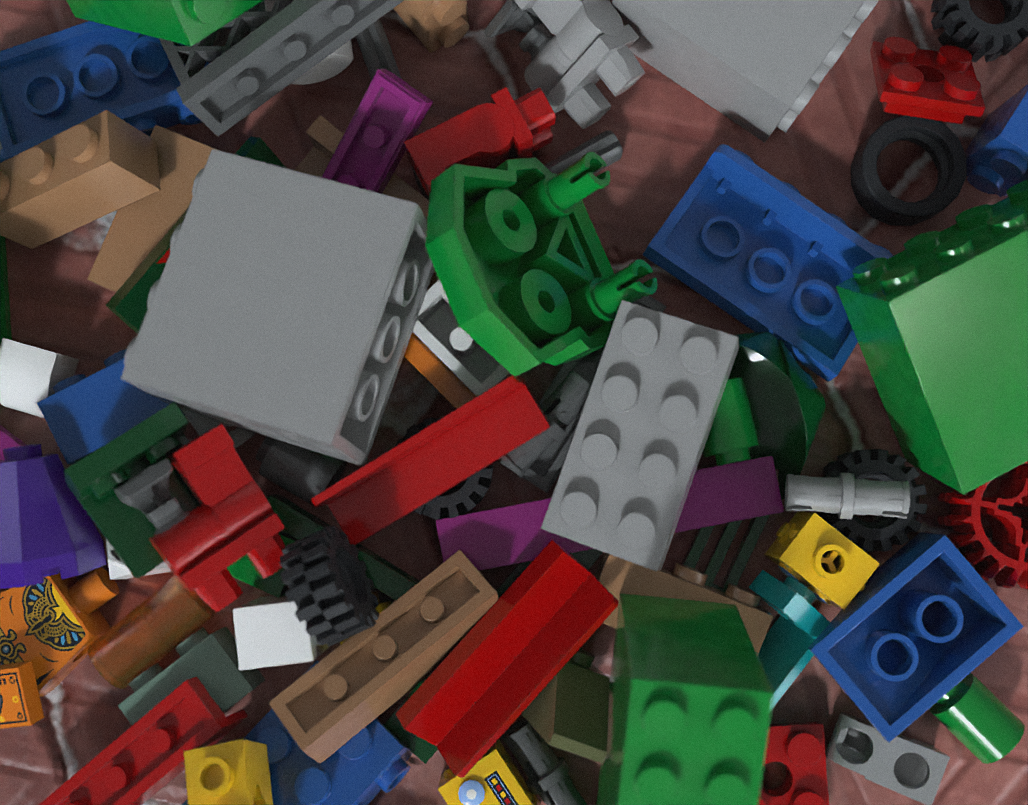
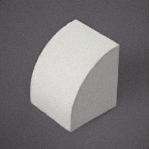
(30, 374)

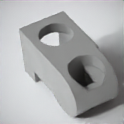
(901, 765)

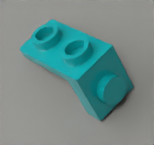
(787, 642)

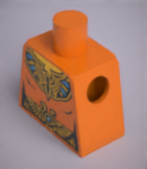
(54, 623)

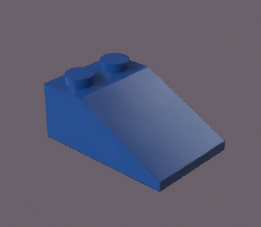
(913, 633)

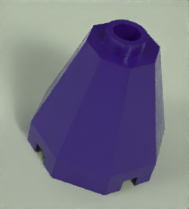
(42, 521)

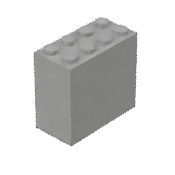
(745, 56)
(284, 306)

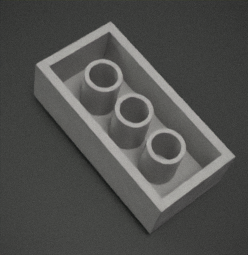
(641, 435)

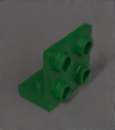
(115, 463)

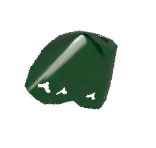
(782, 402)

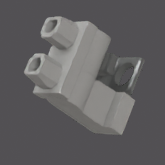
(585, 47)

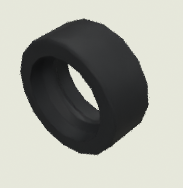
(937, 141)

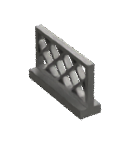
(268, 59)

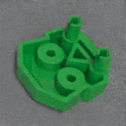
(528, 260)

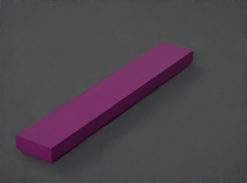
(515, 532)

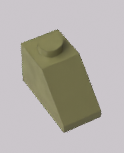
(574, 709)

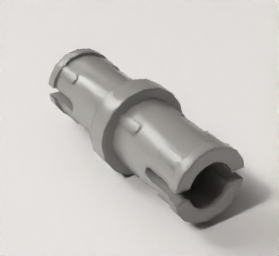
(847, 496)

